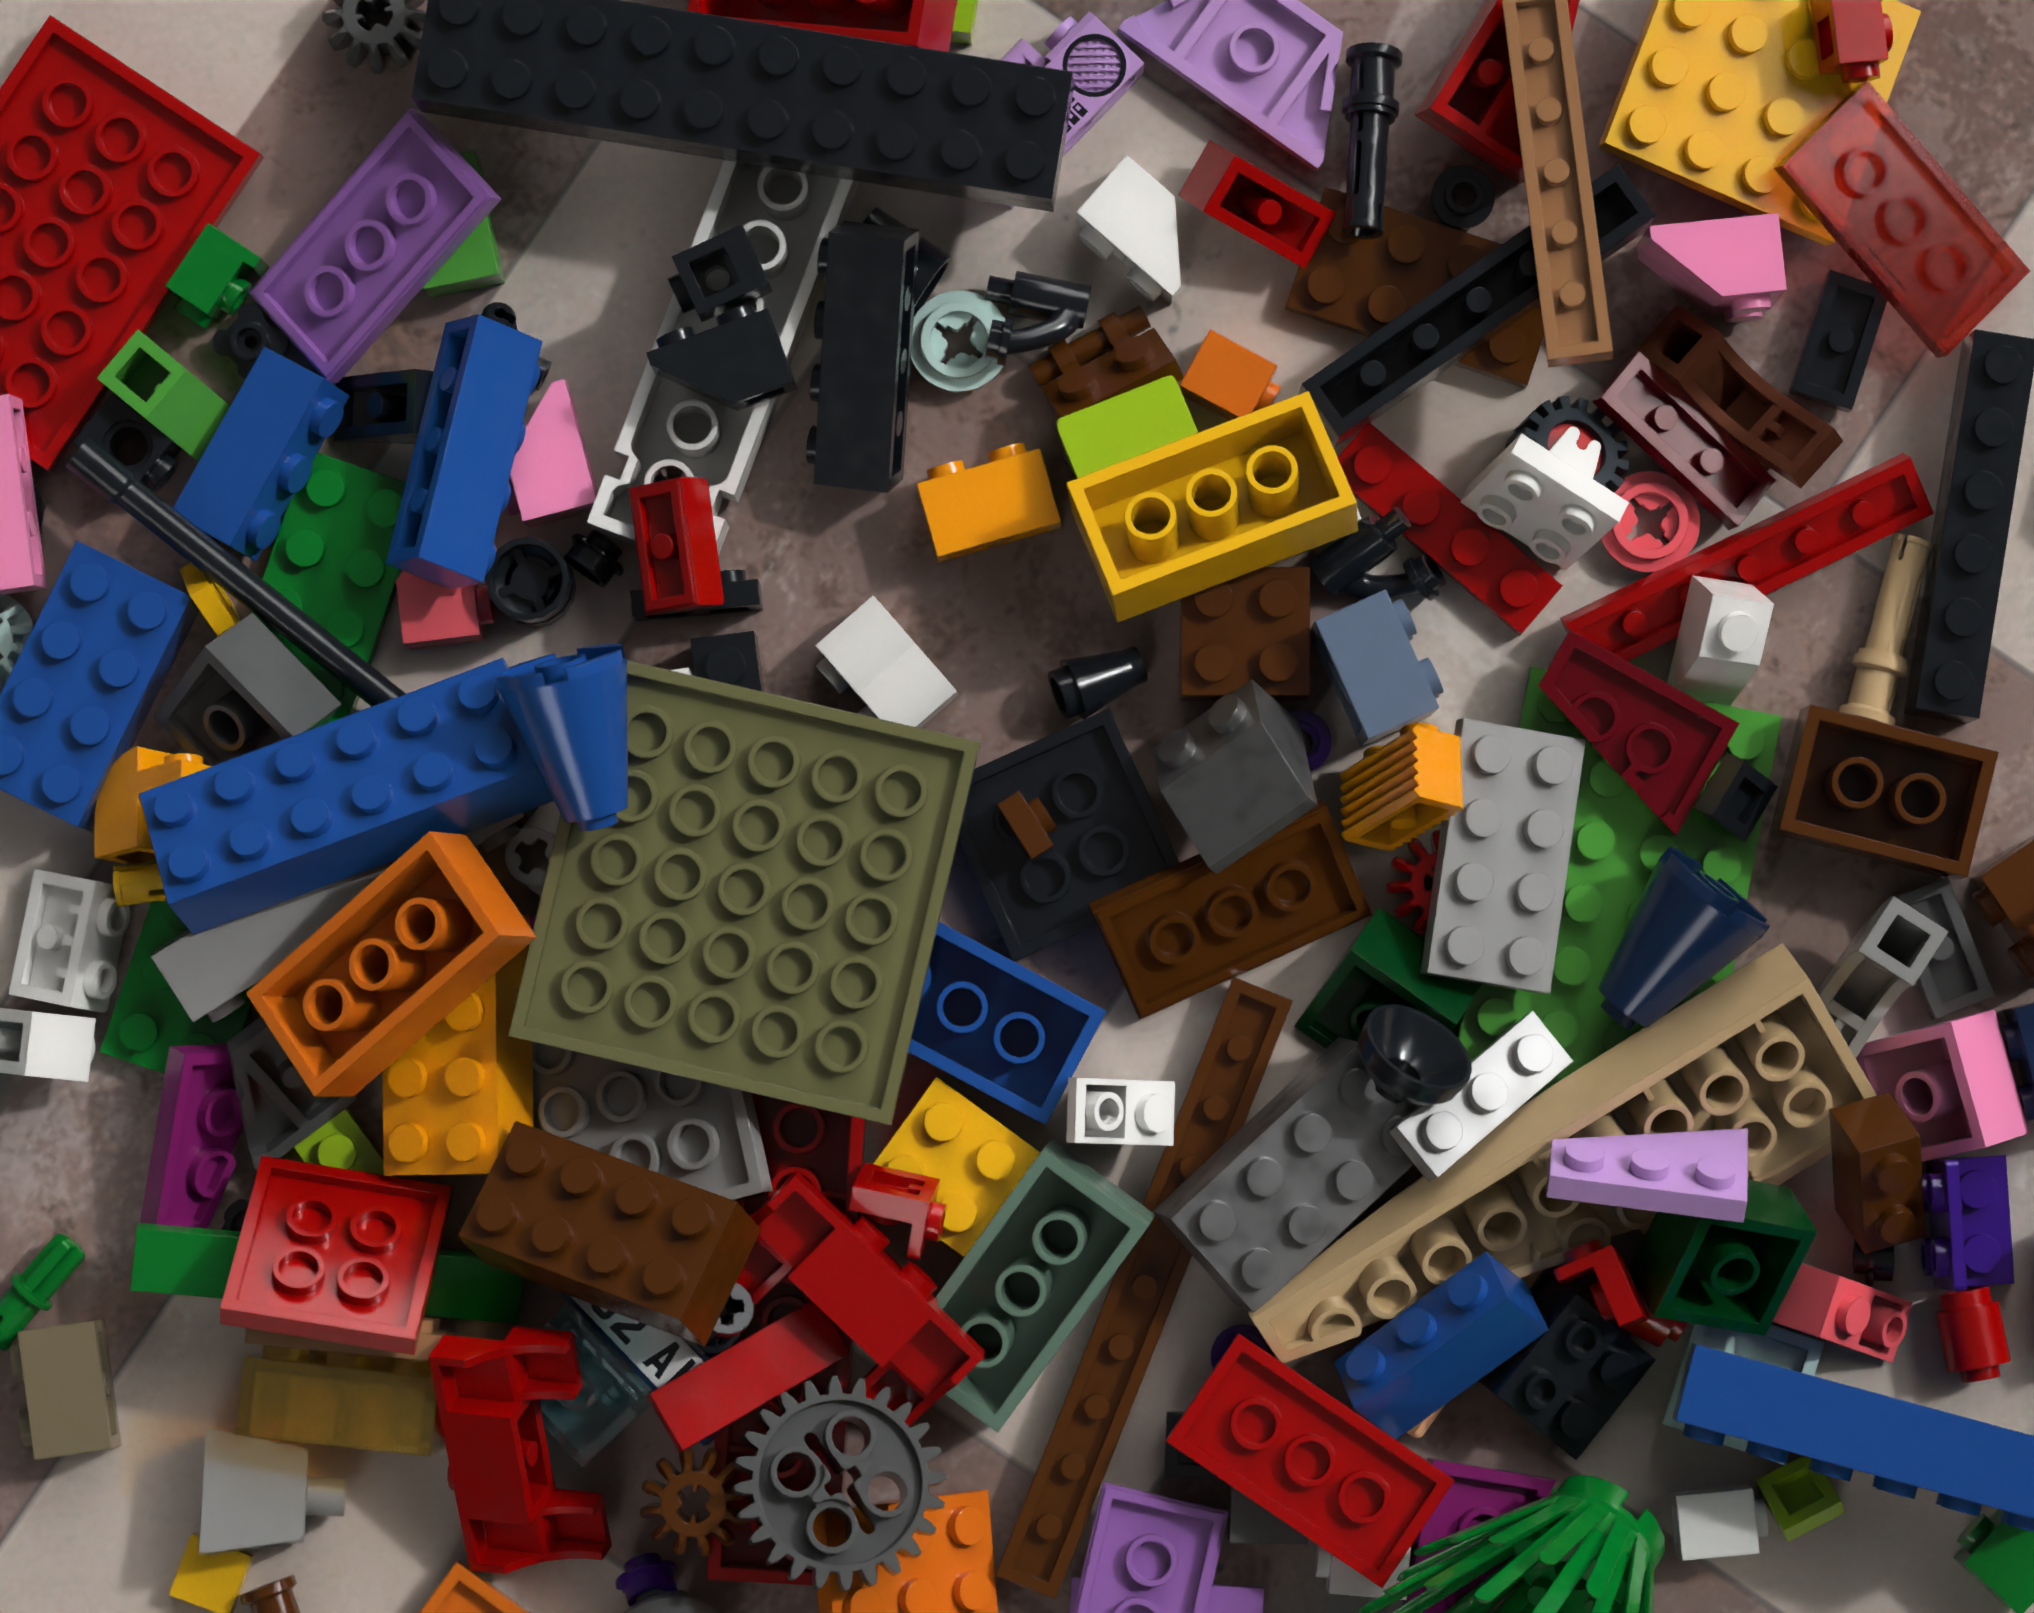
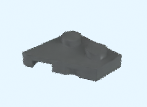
(272, 1095)

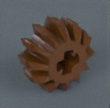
(673, 1498)

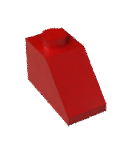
(1256, 204)

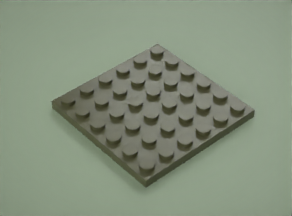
(755, 899)

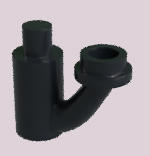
(1054, 301)
(1348, 559)

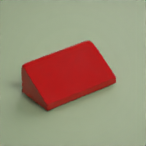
(676, 545)

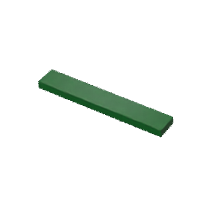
(200, 1260)

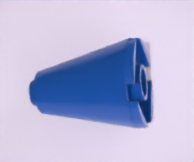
(575, 729)

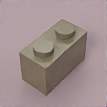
(66, 1389)

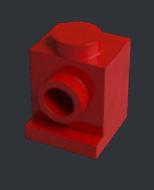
(1851, 38)

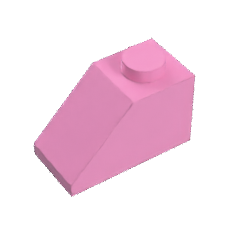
(552, 468)

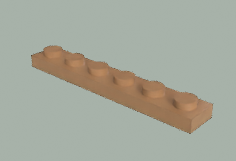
(1557, 182)

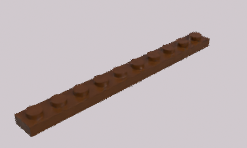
(1138, 1298)

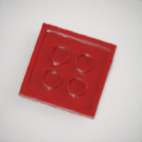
(336, 1255)

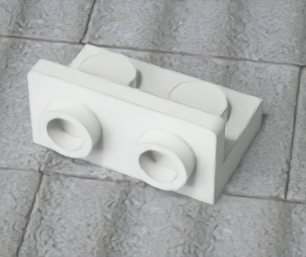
(69, 942)

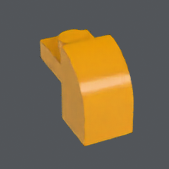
(119, 817)

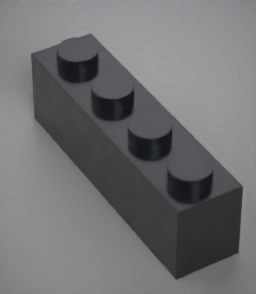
(863, 356)

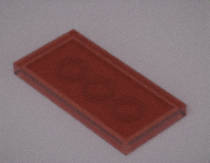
(1902, 219)

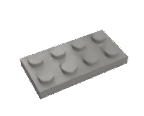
(1504, 859)

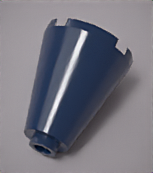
(1676, 940)

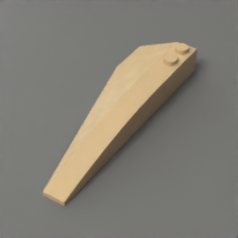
(1733, 1057)

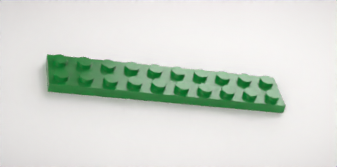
(335, 571)

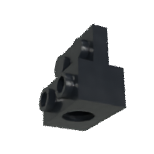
(1572, 1373)

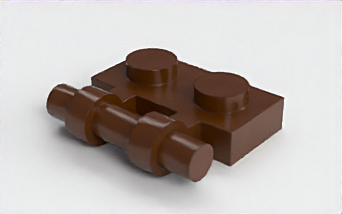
(1127, 366)

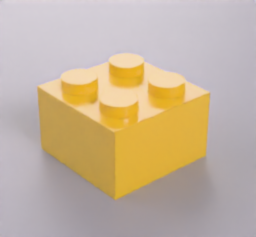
(968, 1152)

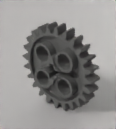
(888, 1451)

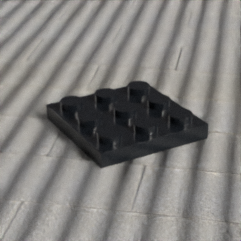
(1102, 840)

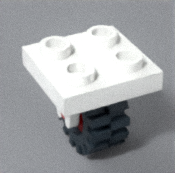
(1555, 482)

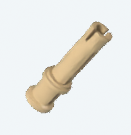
(1882, 661)

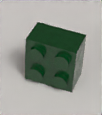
(1724, 1269)

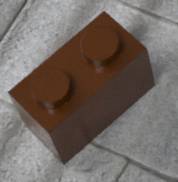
(1877, 1172)

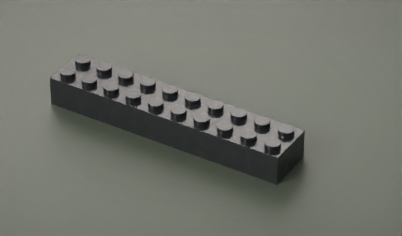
(751, 94)

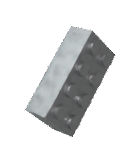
(1290, 1178)

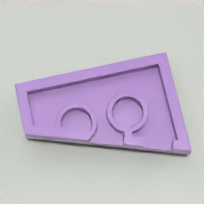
(1657, 1172)

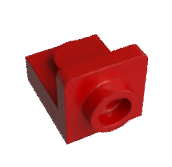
(898, 1197)
(1616, 1290)

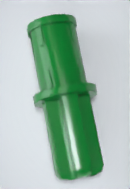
(37, 1285)

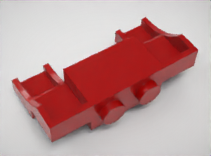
(863, 1291)
(501, 1452)

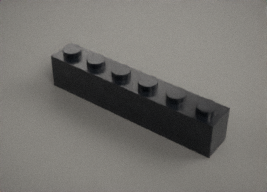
(1458, 318)
(1971, 527)

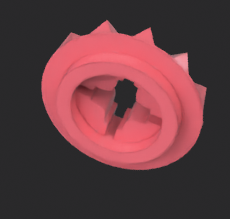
(1678, 527)

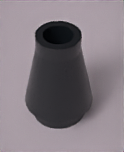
(1093, 681)

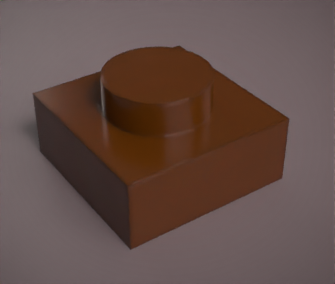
(1029, 823)

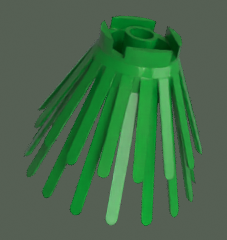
(1570, 1556)

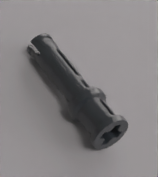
(1370, 113)

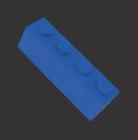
(465, 452)

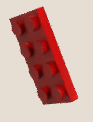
(1310, 1460)

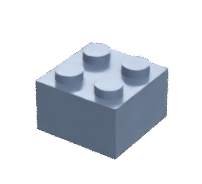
(1375, 666)

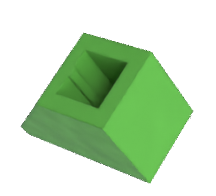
(165, 394)

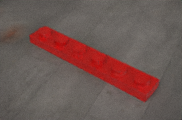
(1760, 555)

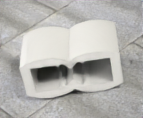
(883, 668)

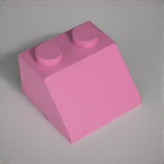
(1720, 263)
(1949, 1083)

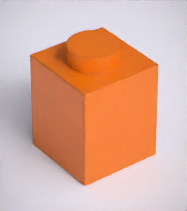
(1229, 378)

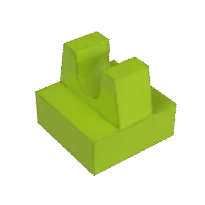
(1799, 1498)

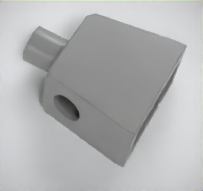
(259, 1494)

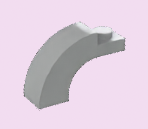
(1878, 968)

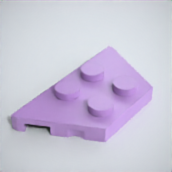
(1256, 59)

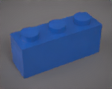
(261, 453)
(1440, 1345)

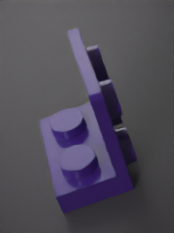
(1967, 1223)

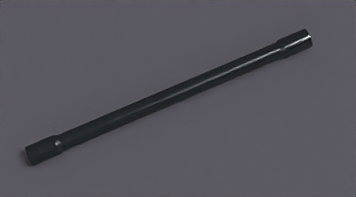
(120, 486)

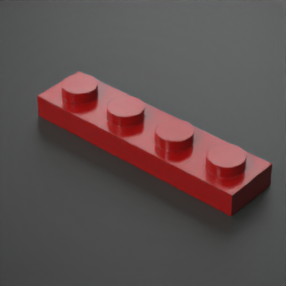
(1447, 530)

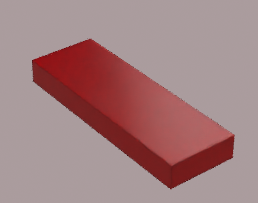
(747, 1375)

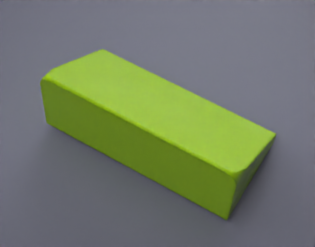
(1125, 426)

